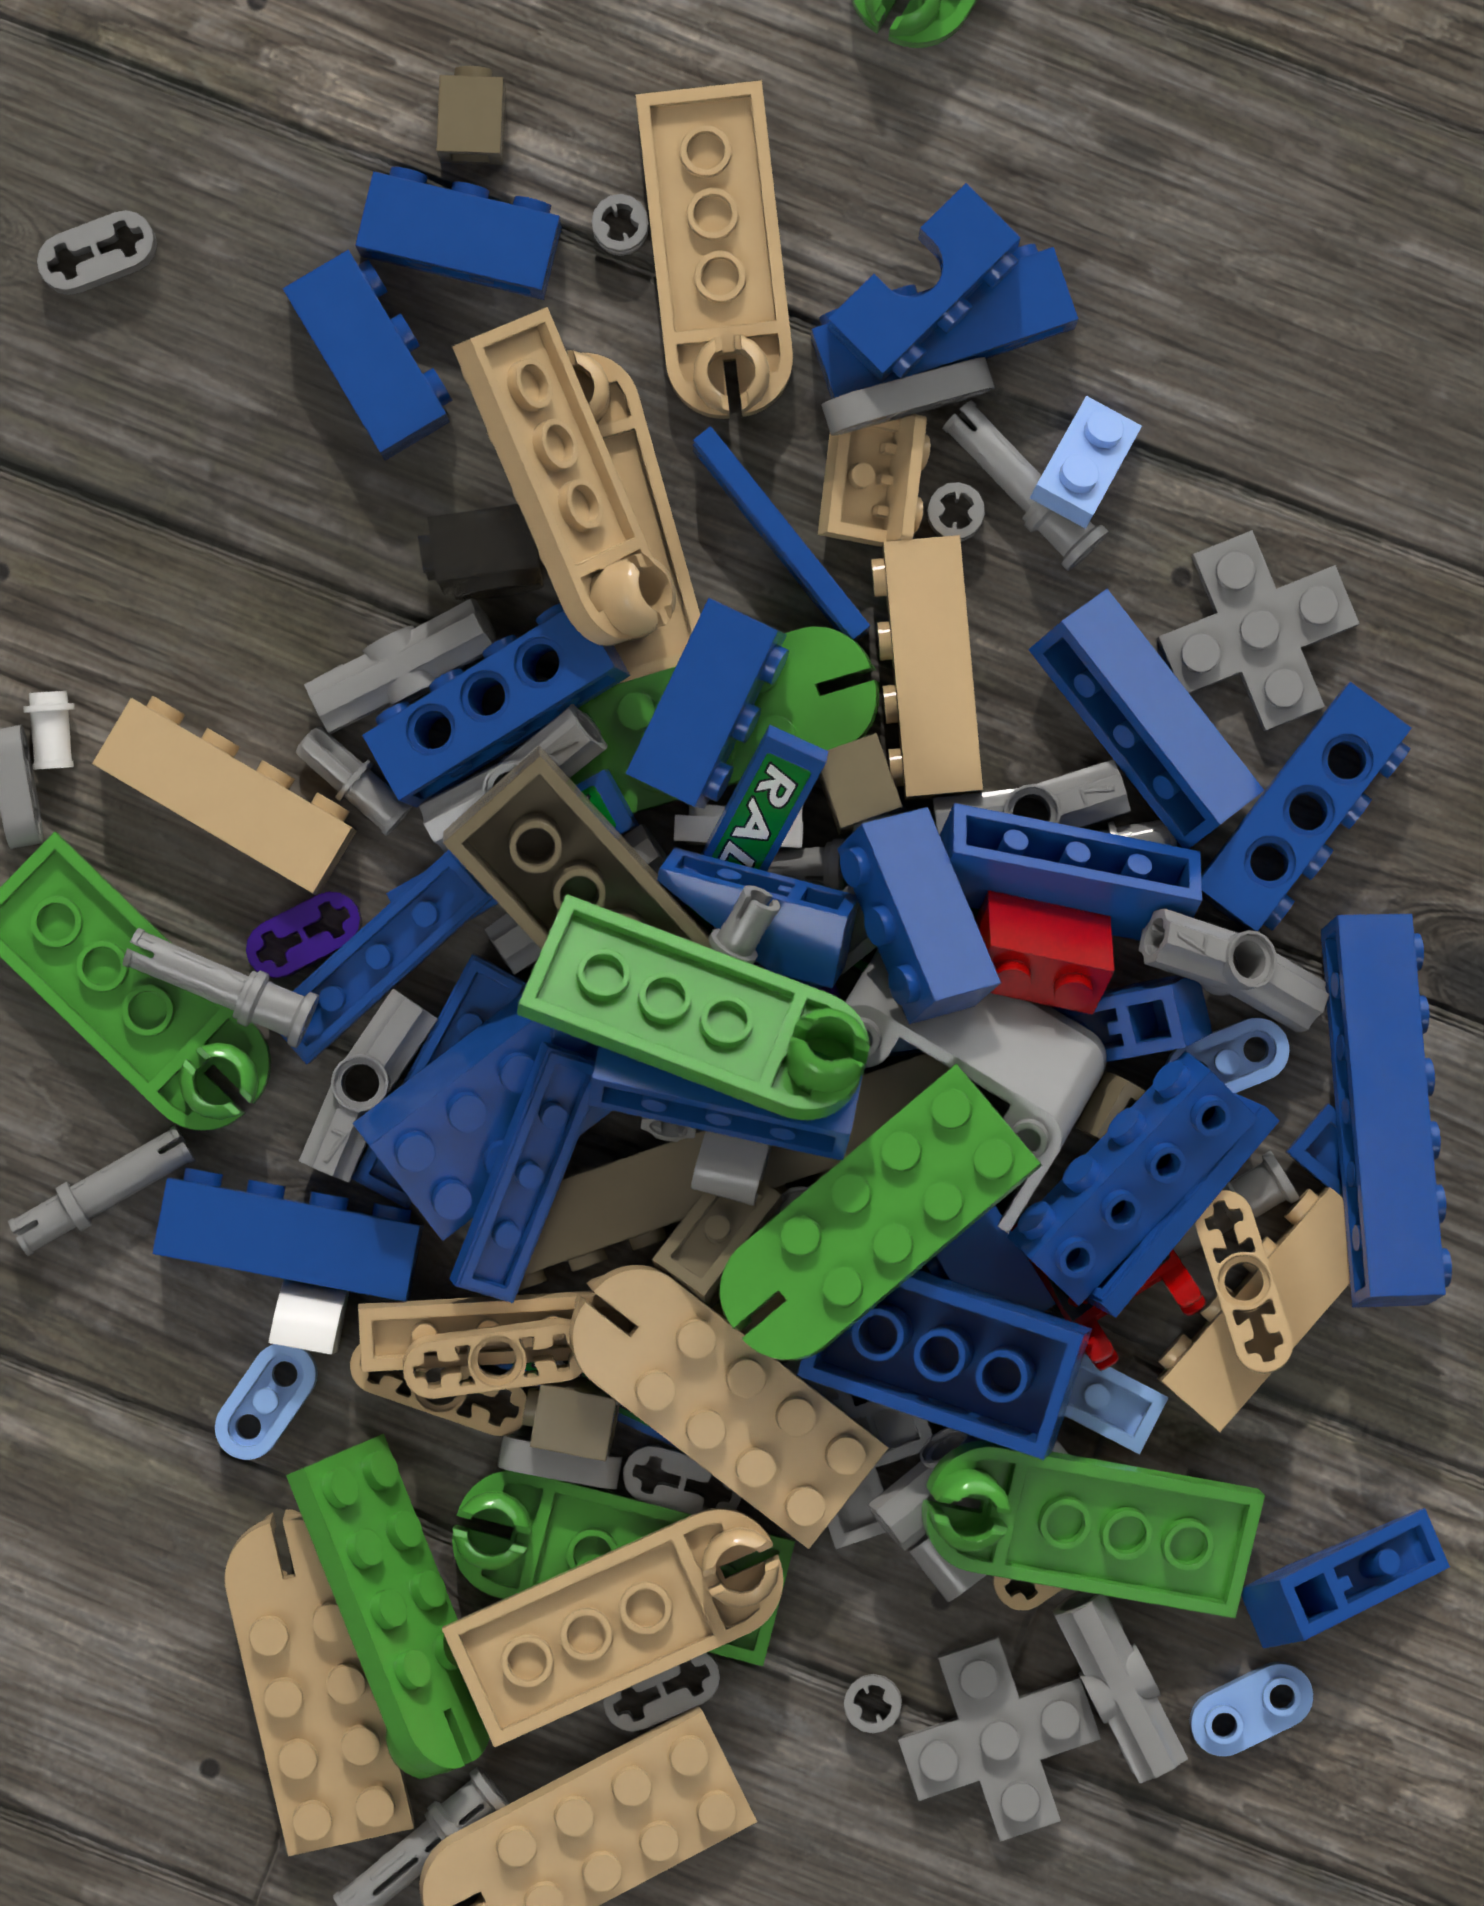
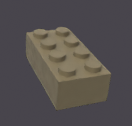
(544, 840)

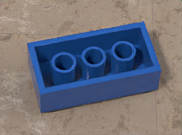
(452, 1116)
(960, 1362)

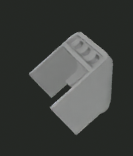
(1006, 1046)

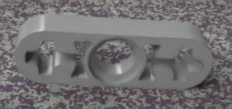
(907, 396)

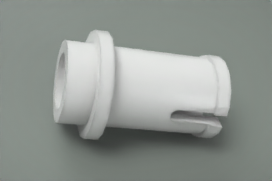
(50, 729)

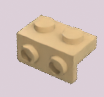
(875, 482)

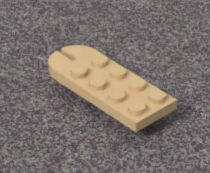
(716, 244)
(627, 438)
(565, 481)
(722, 1400)
(614, 1621)
(311, 1697)
(597, 1825)

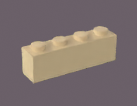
(930, 667)
(224, 795)
(1309, 1274)

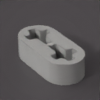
(90, 238)
(18, 790)
(519, 1457)
(668, 1494)
(668, 1702)

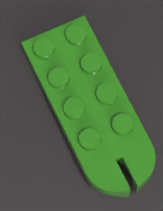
(788, 704)
(68, 941)
(696, 1013)
(874, 1219)
(567, 1526)
(1094, 1526)
(391, 1605)

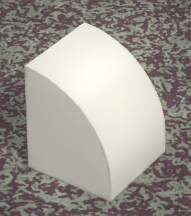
(309, 1317)

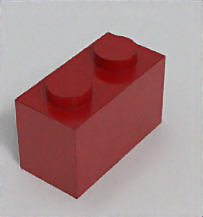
(1047, 951)

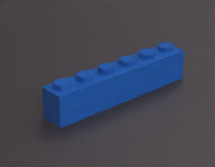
(1384, 1111)

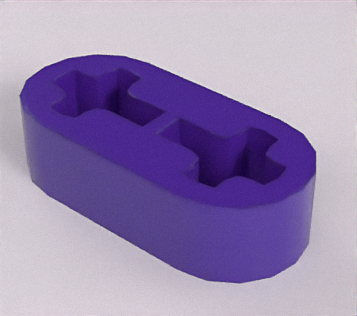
(296, 921)

